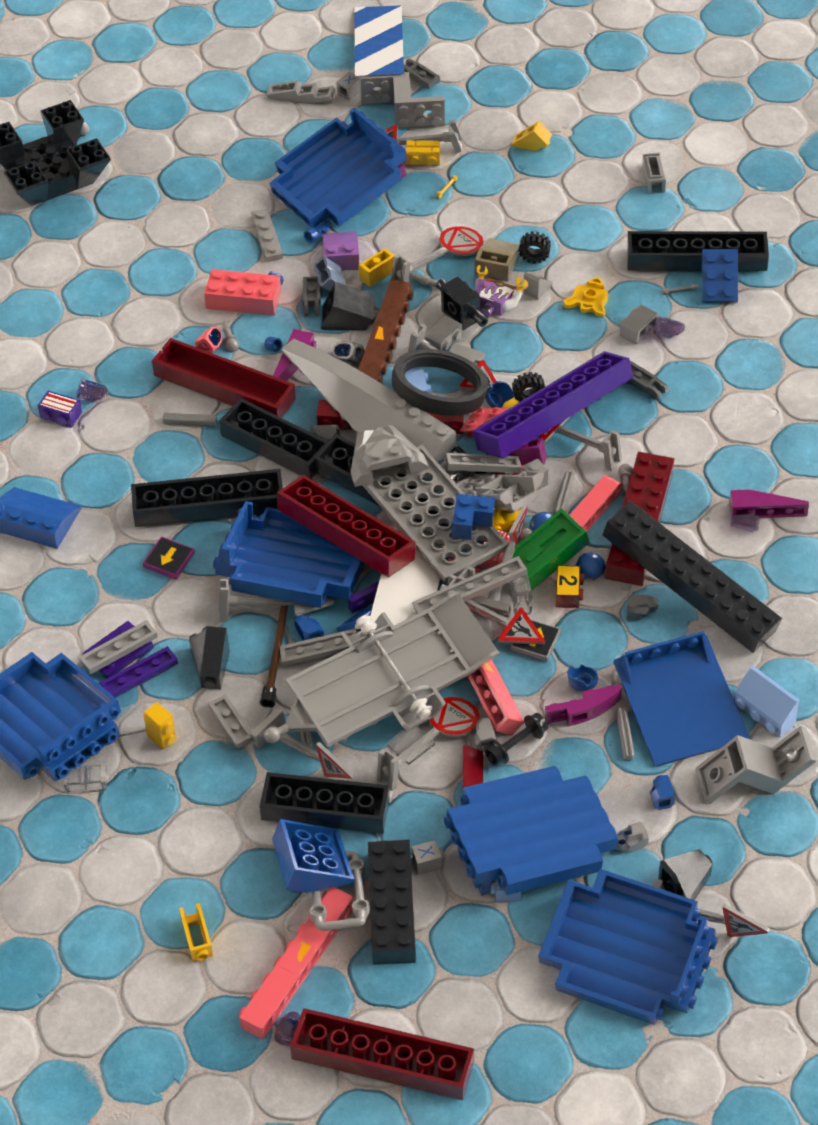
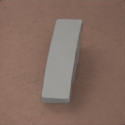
(295, 92)

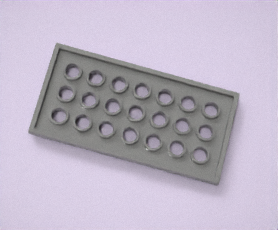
(419, 510)

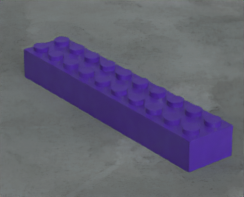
(552, 404)

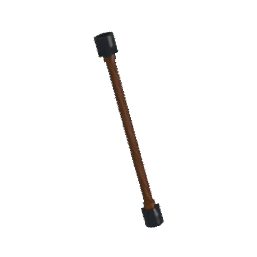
(268, 695)

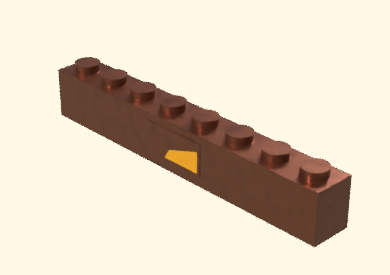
(386, 330)

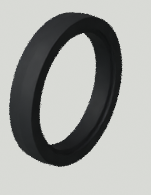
(432, 403)

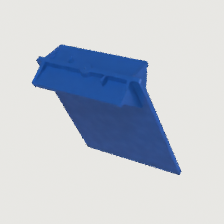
(679, 698)

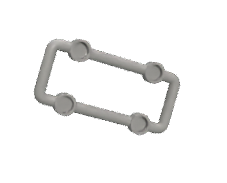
(359, 906)

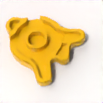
(589, 297)

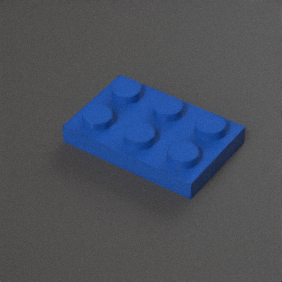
(720, 275)

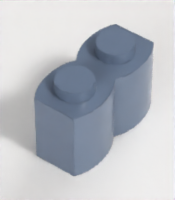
(328, 273)

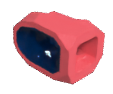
(209, 339)

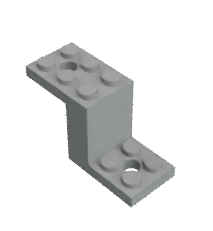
(408, 110)
(755, 764)

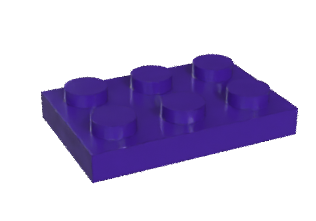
(124, 661)

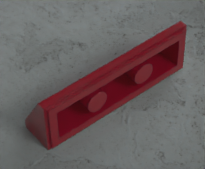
(472, 766)

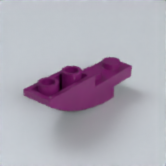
(589, 707)

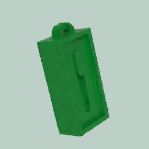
(550, 546)

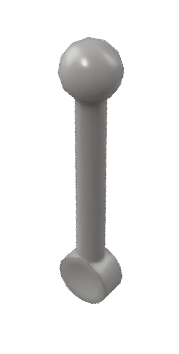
(665, 291)

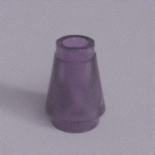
(745, 522)

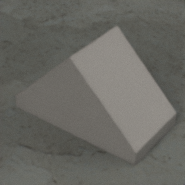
(536, 285)

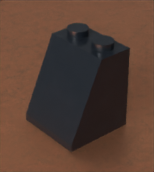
(347, 309)

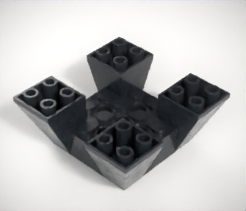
(53, 162)

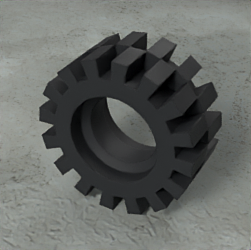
(534, 240)
(527, 381)

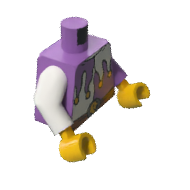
(497, 296)

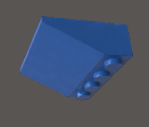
(36, 517)
(311, 856)

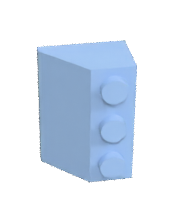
(766, 702)

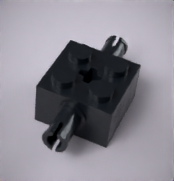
(461, 302)

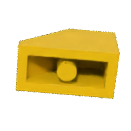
(532, 137)

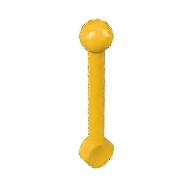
(453, 179)

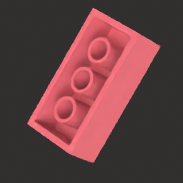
(242, 292)

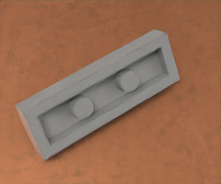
(230, 721)

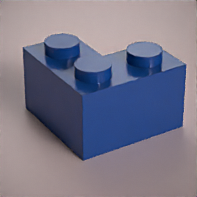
(471, 511)

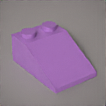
(342, 249)

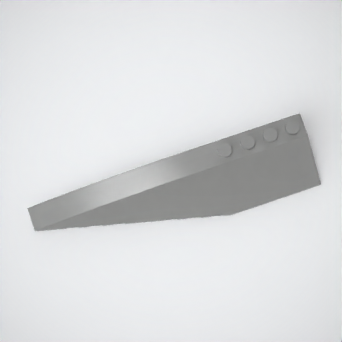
(367, 402)

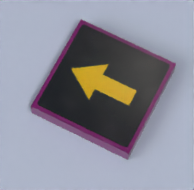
(168, 558)

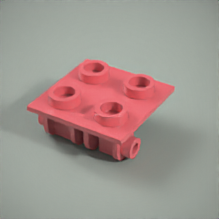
(479, 418)

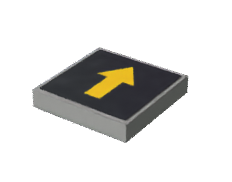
(539, 651)

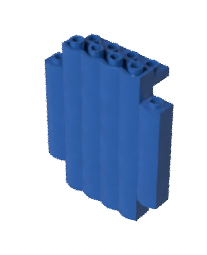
(338, 170)
(284, 560)
(53, 716)
(530, 830)
(628, 946)

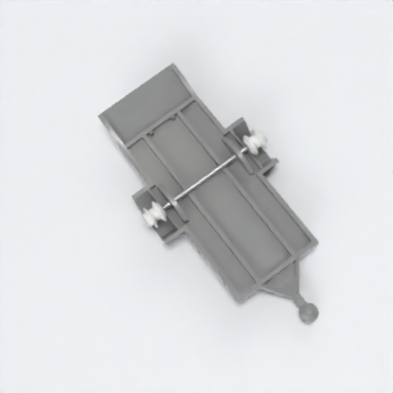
(379, 679)

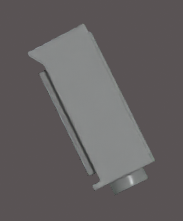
(653, 160)

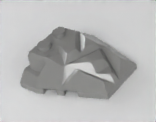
(383, 449)
(508, 490)

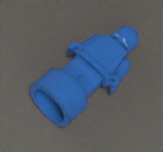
(312, 233)

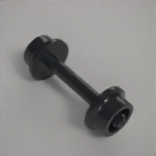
(498, 754)

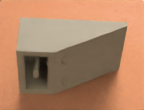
(498, 258)

